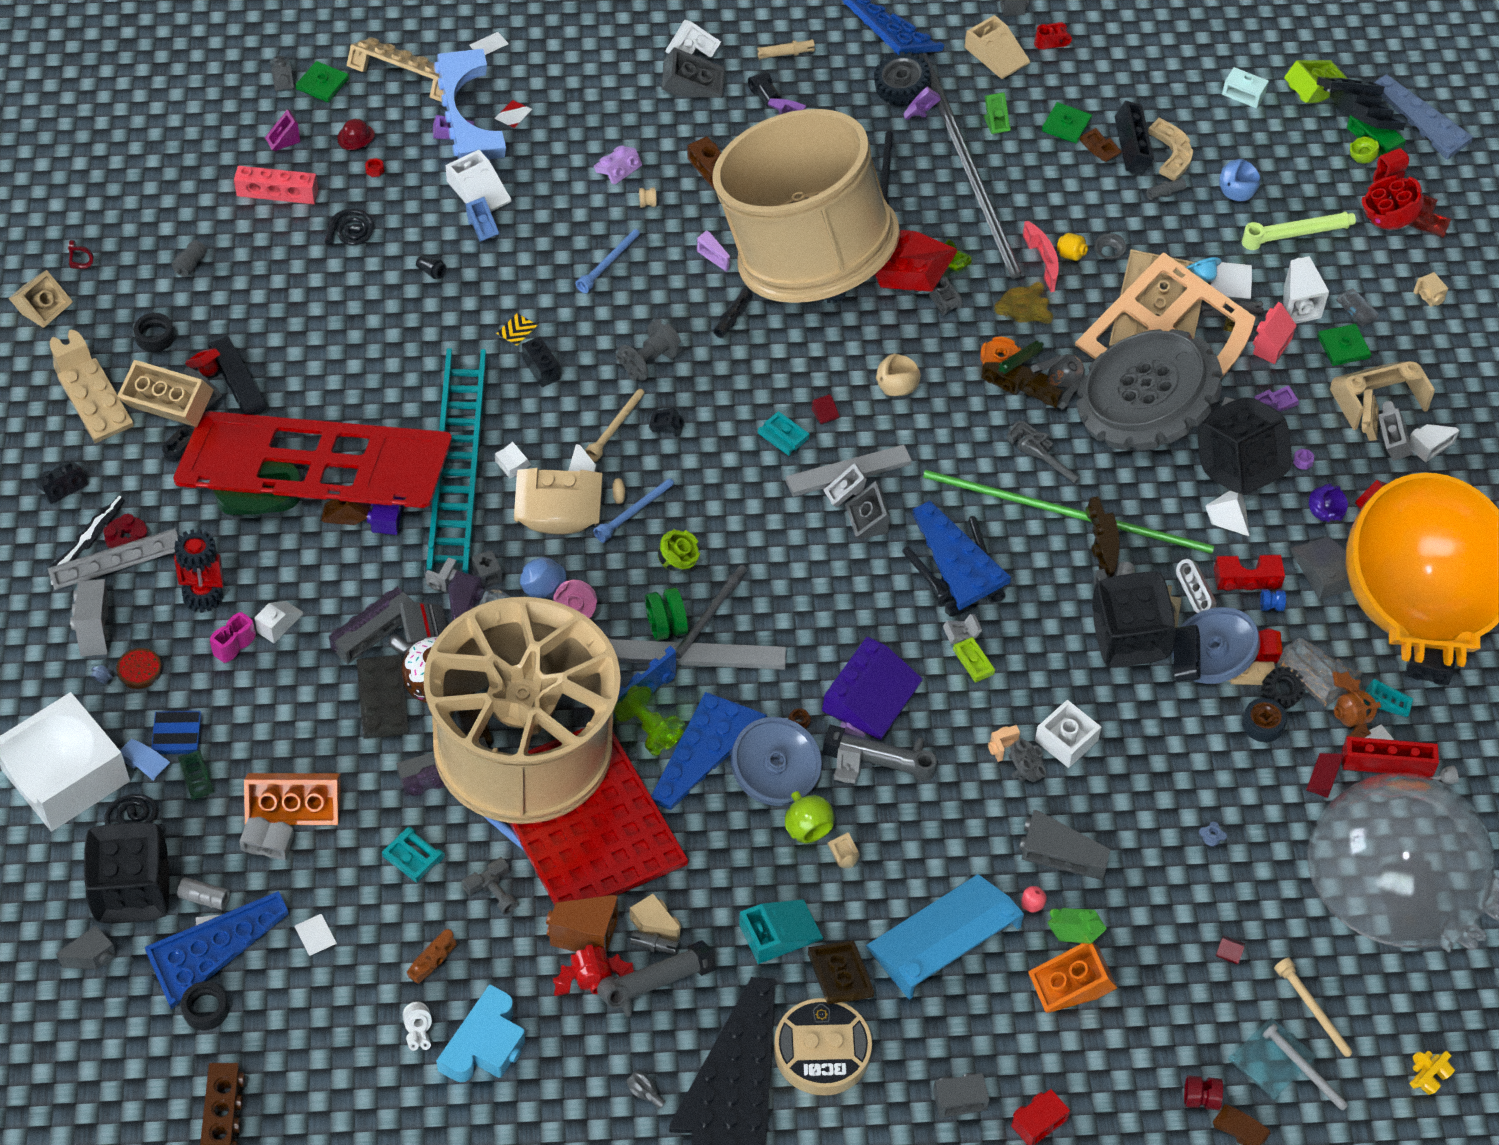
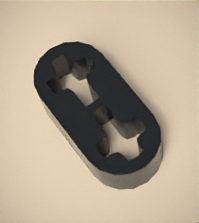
(176, 442)

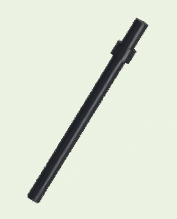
(886, 164)

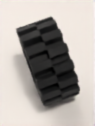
(1291, 679)

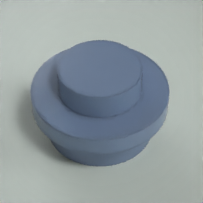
(101, 674)

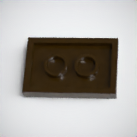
(840, 972)

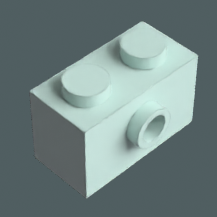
(1245, 87)

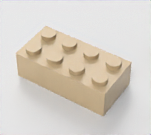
(165, 393)

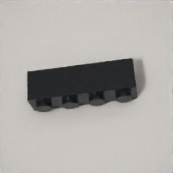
(1134, 137)

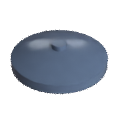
(1226, 643)
(775, 760)

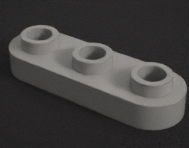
(1190, 584)

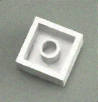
(1068, 733)

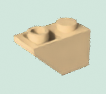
(652, 917)

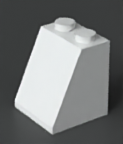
(1304, 291)

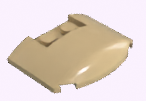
(558, 500)

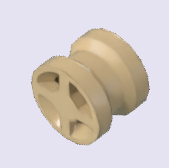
(647, 197)

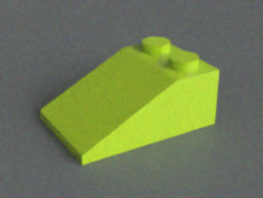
(1304, 76)

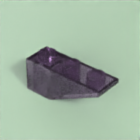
(464, 593)

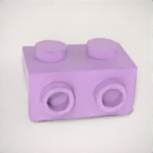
(619, 163)

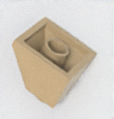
(41, 299)

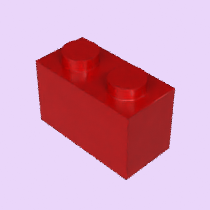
(1040, 1117)

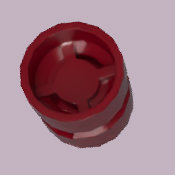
(1201, 1092)

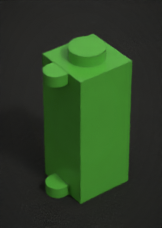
(1076, 925)

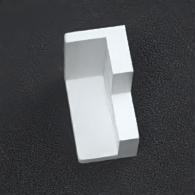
(693, 37)

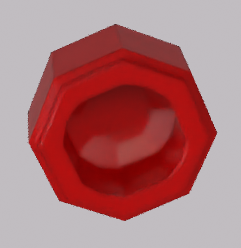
(374, 167)

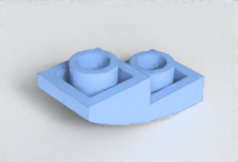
(146, 759)

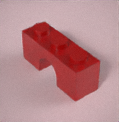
(1232, 575)

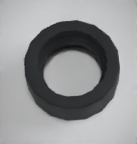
(154, 320)
(202, 989)

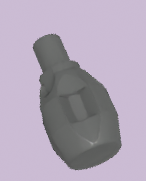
(643, 1087)

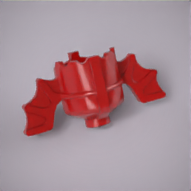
(588, 969)

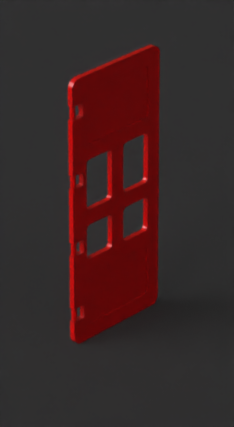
(395, 464)

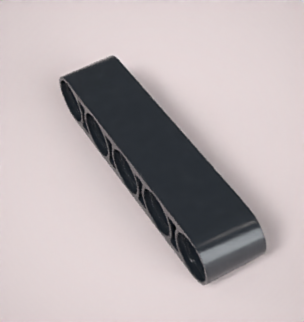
(237, 377)

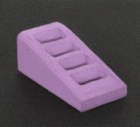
(712, 250)

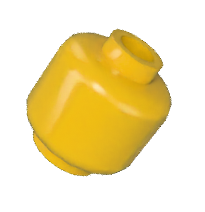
(1072, 246)

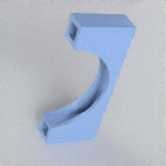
(455, 71)

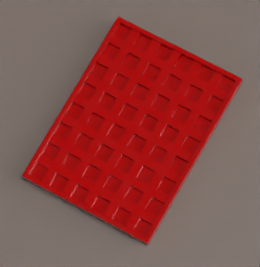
(604, 843)

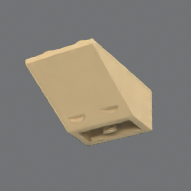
(996, 47)

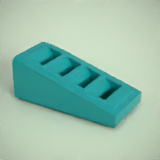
(1382, 689)

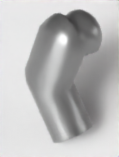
(399, 644)

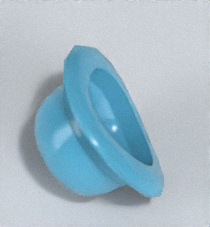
(1206, 268)

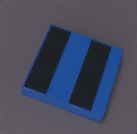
(176, 732)

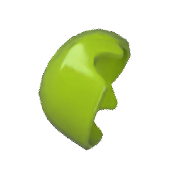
(1364, 150)

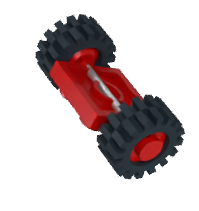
(199, 570)

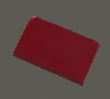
(1324, 773)

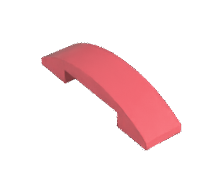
(1037, 239)

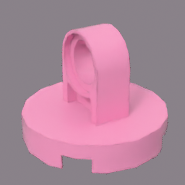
(577, 596)

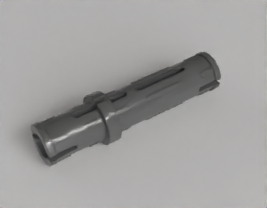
(1210, 311)

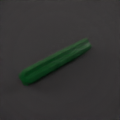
(1020, 357)

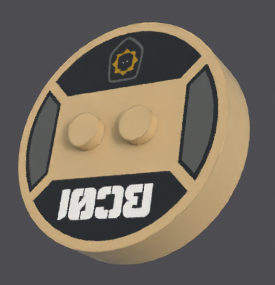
(822, 1047)

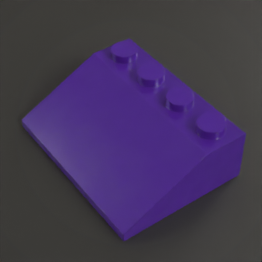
(871, 689)

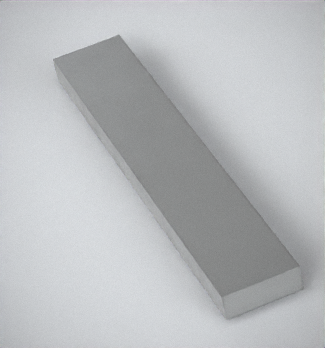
(869, 465)
(113, 559)

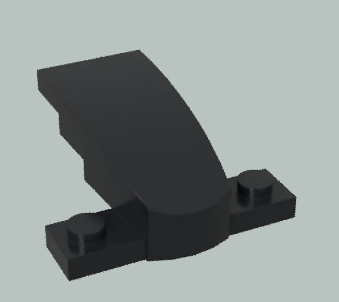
(1360, 101)

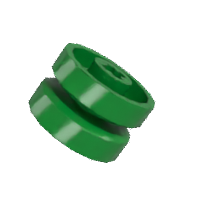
(666, 614)

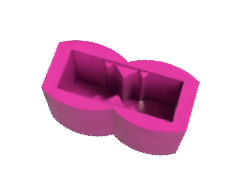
(231, 638)

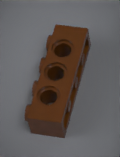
(703, 157)
(221, 1077)

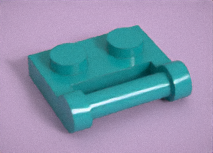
(408, 859)

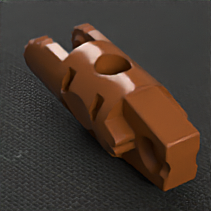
(432, 956)

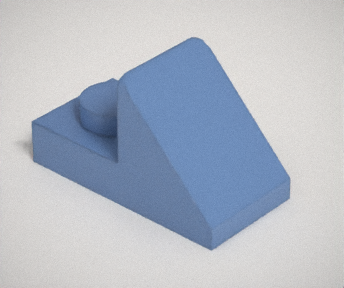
(481, 218)

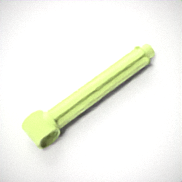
(1256, 234)

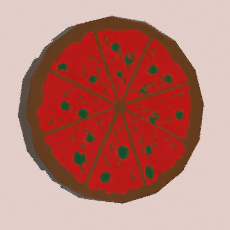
(139, 668)

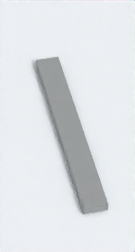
(702, 654)

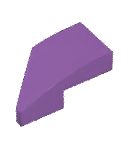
(922, 103)
(786, 106)
(1280, 399)

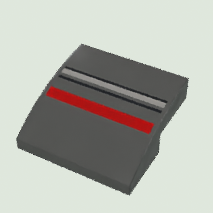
(422, 620)

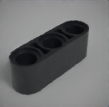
(1187, 654)

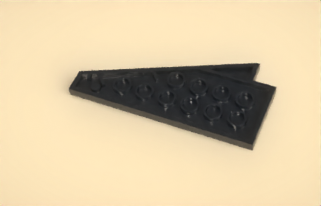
(732, 1087)

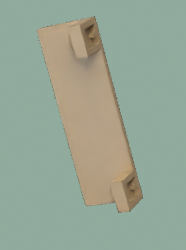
(361, 51)

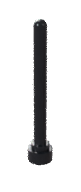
(999, 594)

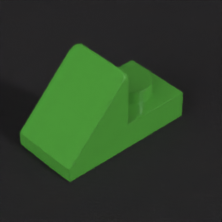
(997, 113)

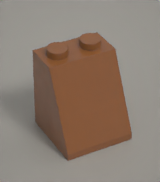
(583, 923)

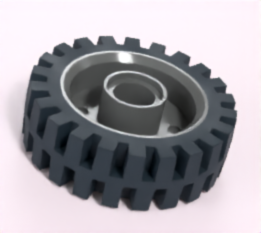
(901, 78)

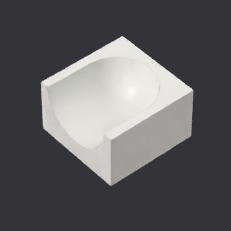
(61, 761)

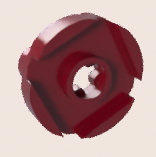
(124, 525)

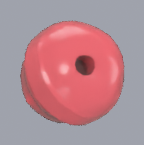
(1033, 899)

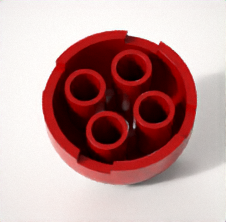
(1393, 202)

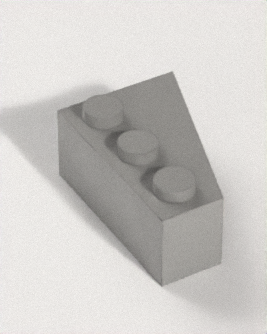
(89, 617)

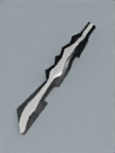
(91, 532)

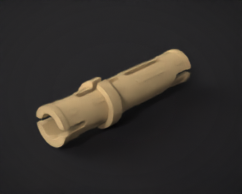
(786, 49)

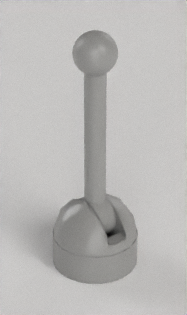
(1448, 775)

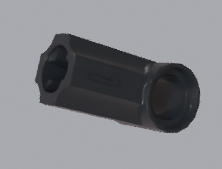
(764, 87)

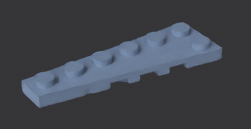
(1441, 131)

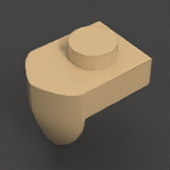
(844, 851)

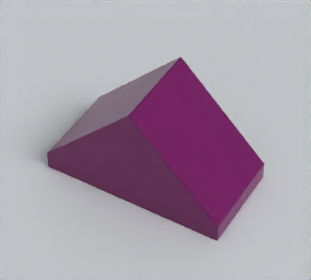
(284, 132)

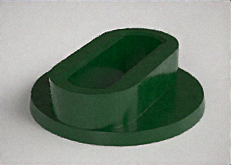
(252, 503)

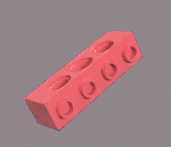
(276, 184)

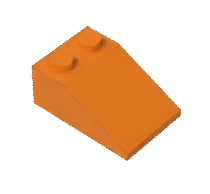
(1073, 978)

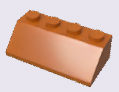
(293, 797)

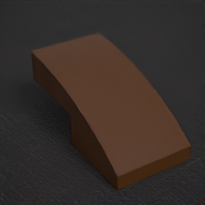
(1099, 145)
(1242, 1126)

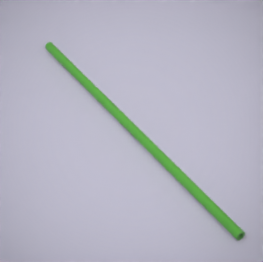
(1065, 510)

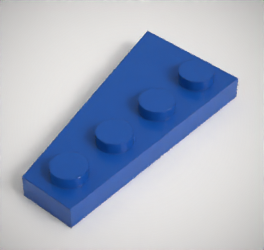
(657, 674)

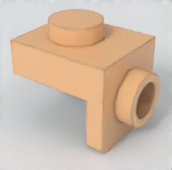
(1002, 739)

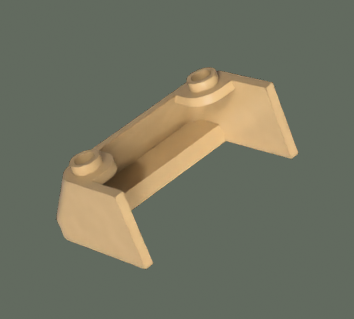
(1348, 386)

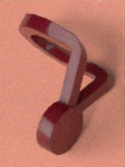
(72, 247)

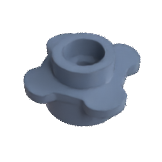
(1208, 838)

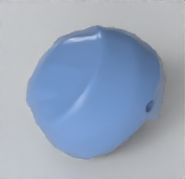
(1239, 180)
(542, 577)

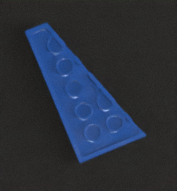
(893, 29)
(961, 561)
(702, 747)
(209, 946)

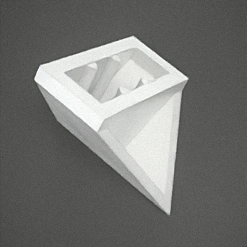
(1229, 512)

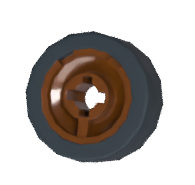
(1255, 724)

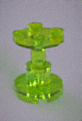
(661, 732)

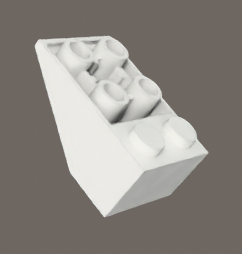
(476, 178)

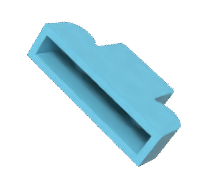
(484, 1039)

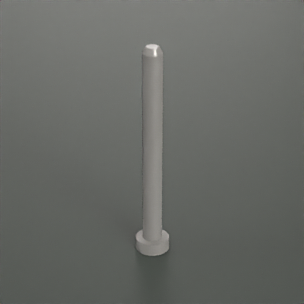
(1272, 1033)

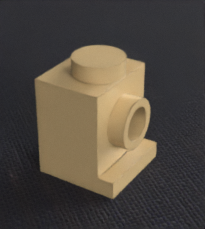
(1431, 289)

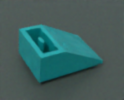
(778, 928)

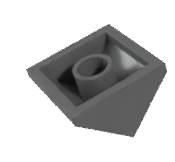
(869, 512)

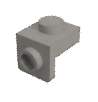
(443, 579)
(961, 630)
(848, 764)

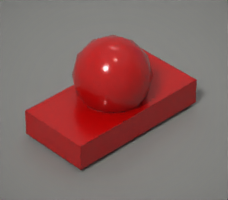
(205, 362)

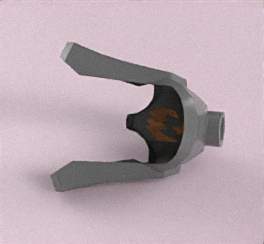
(1063, 369)

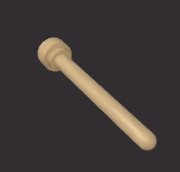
(595, 450)
(1287, 969)

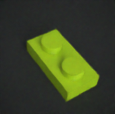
(973, 659)

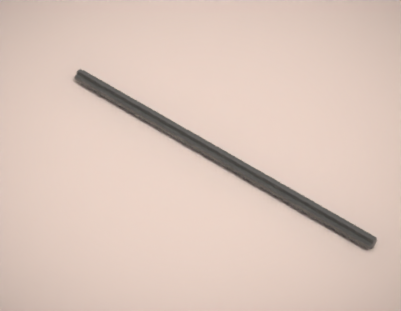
(973, 175)

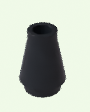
(433, 267)

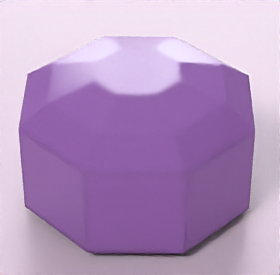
(1303, 459)

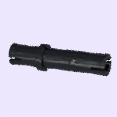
(722, 327)

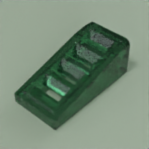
(192, 758)

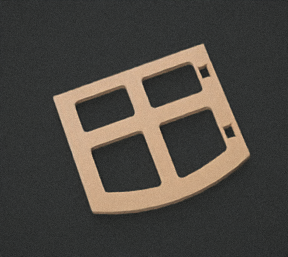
(1196, 290)

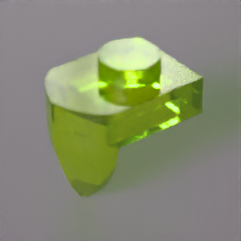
(960, 259)

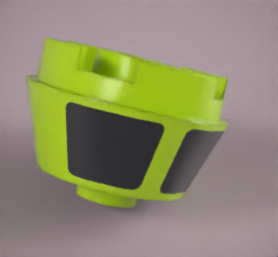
(678, 550)

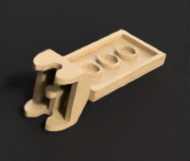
(89, 388)

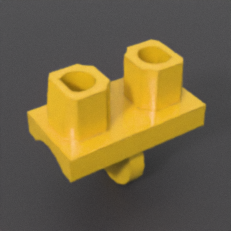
(1438, 1064)

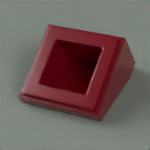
(825, 409)

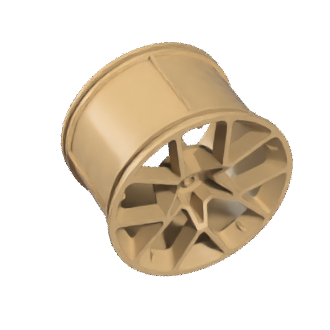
(805, 206)
(528, 657)

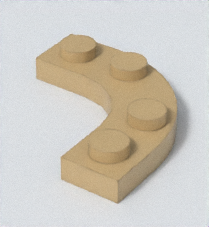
(1179, 145)

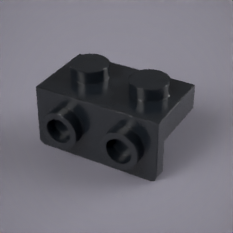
(61, 481)

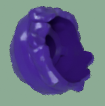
(1328, 503)

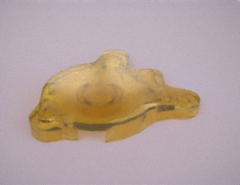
(1025, 304)

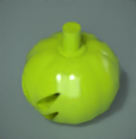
(809, 818)

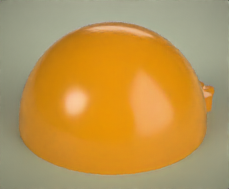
(1427, 564)

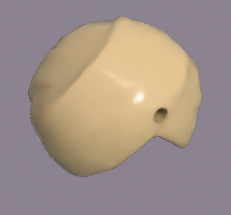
(898, 375)

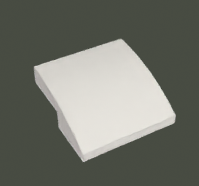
(1234, 281)

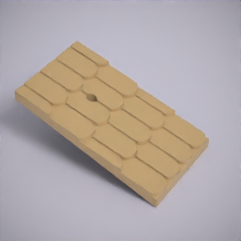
(1153, 297)

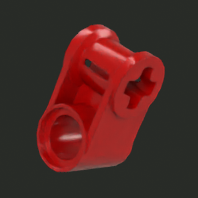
(1050, 35)

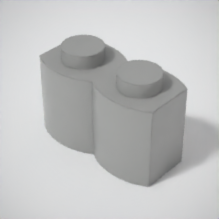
(266, 838)

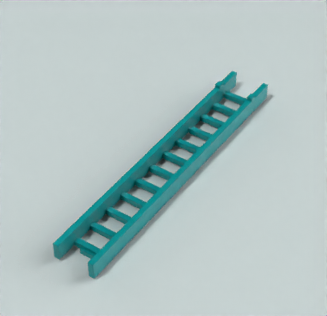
(474, 455)

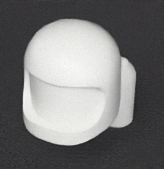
(417, 1021)

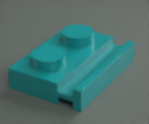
(783, 433)

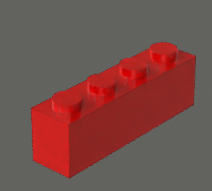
(1389, 756)

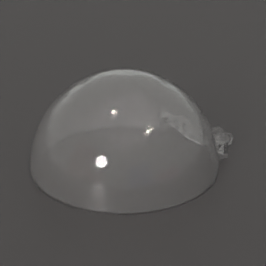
(1405, 862)

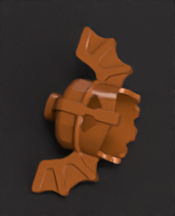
(1351, 707)

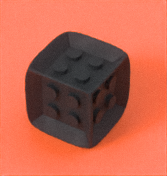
(1244, 445)
(1133, 619)
(126, 872)

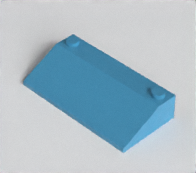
(944, 932)

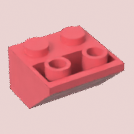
(1274, 334)

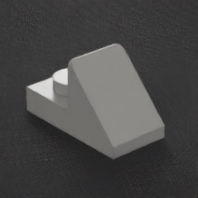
(848, 483)

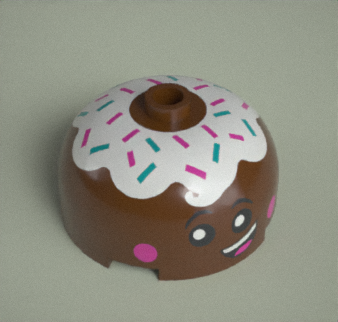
(414, 665)

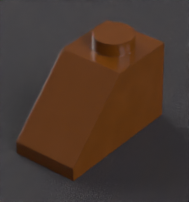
(344, 512)

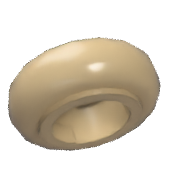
(618, 491)

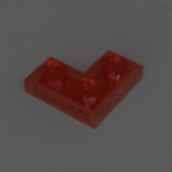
(1430, 221)

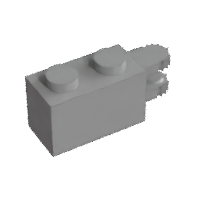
(1395, 432)

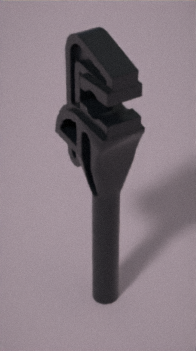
(939, 587)

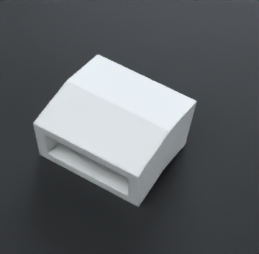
(511, 459)

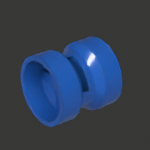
(1272, 600)

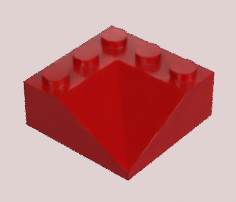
(916, 263)

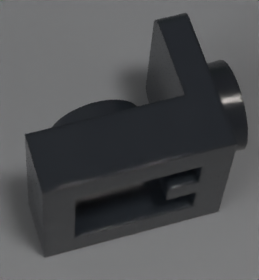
(666, 420)

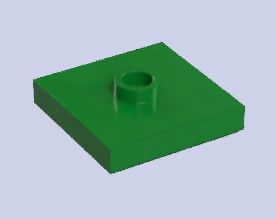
(322, 81)
(1066, 122)
(1344, 344)

